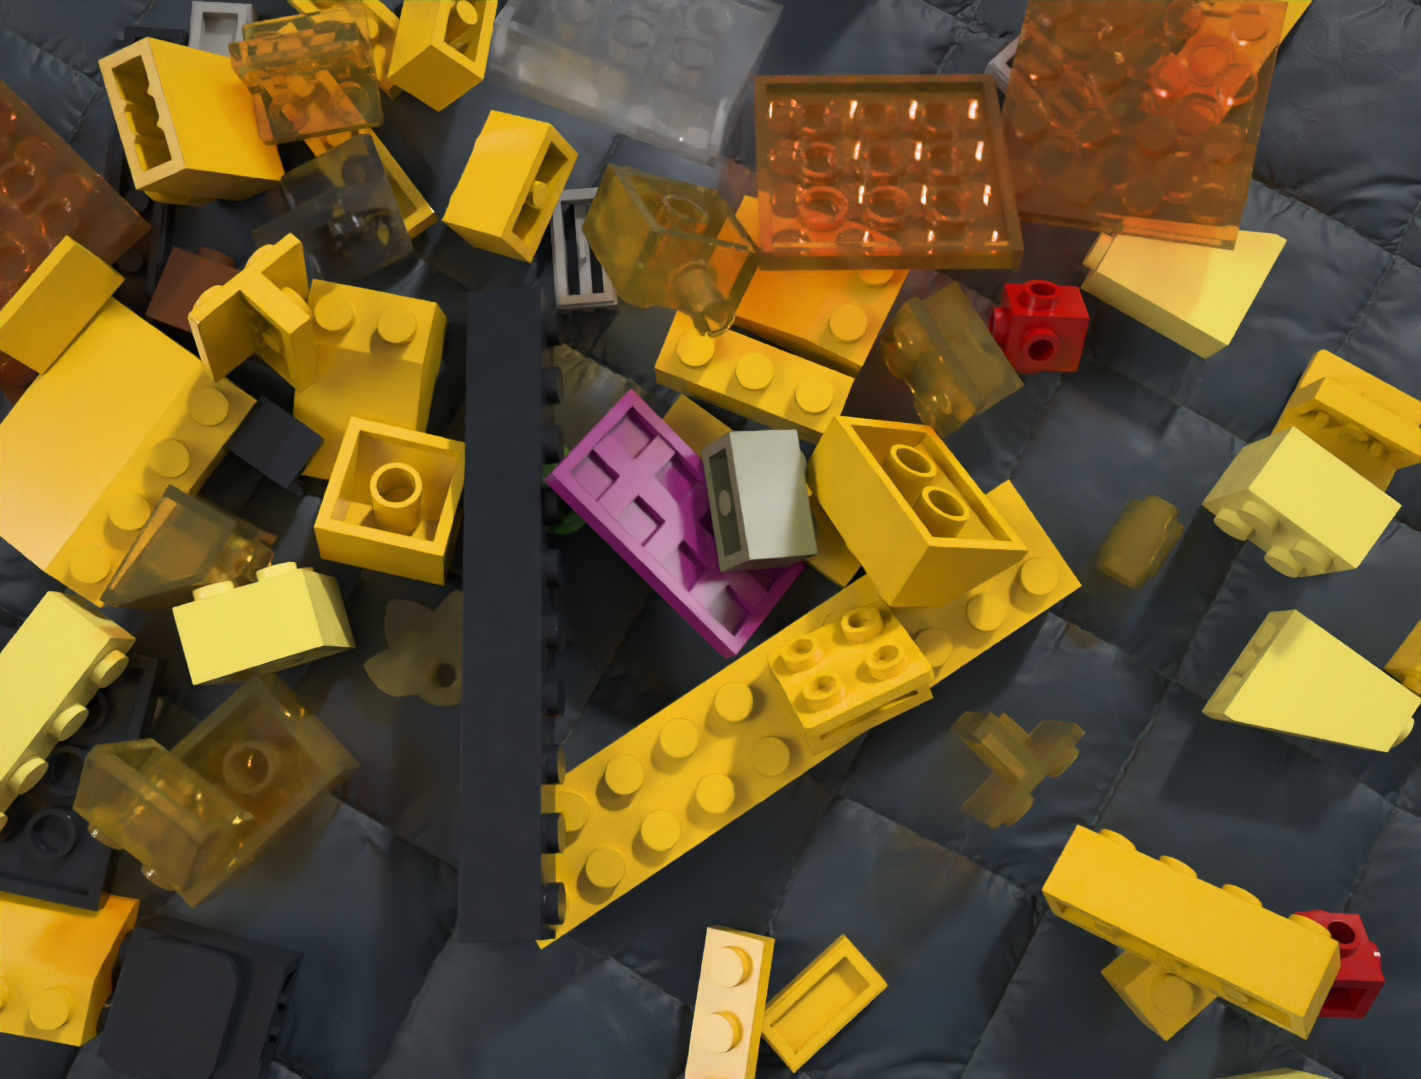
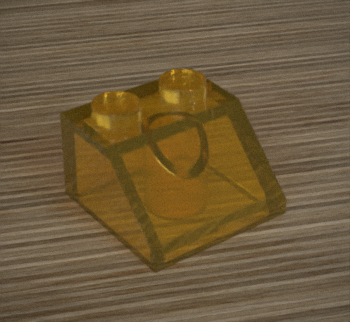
(186, 547)
(158, 812)

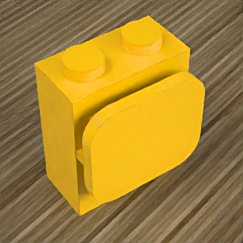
(187, 125)

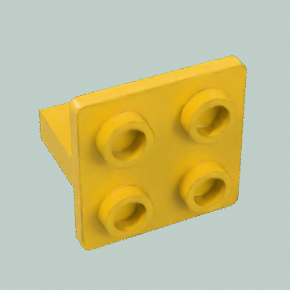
(260, 313)
(1355, 418)
(851, 675)

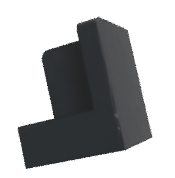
(276, 444)

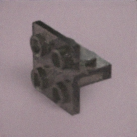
(342, 213)

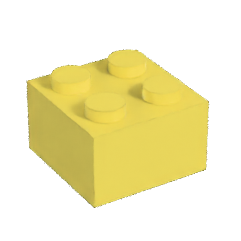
(1300, 505)
(262, 626)

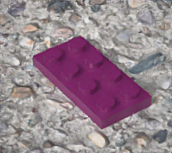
(653, 508)

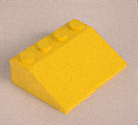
(103, 443)

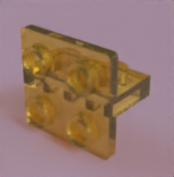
(309, 74)
(947, 359)
(1016, 761)

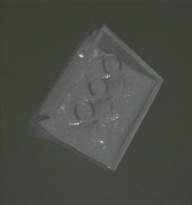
(639, 66)

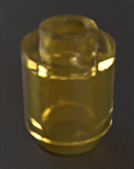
(1140, 541)

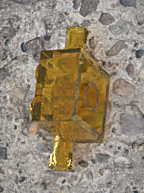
(671, 246)

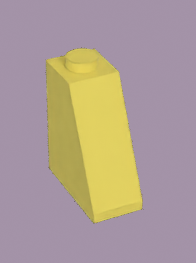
(1181, 288)
(1312, 687)

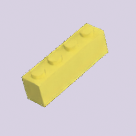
(48, 680)

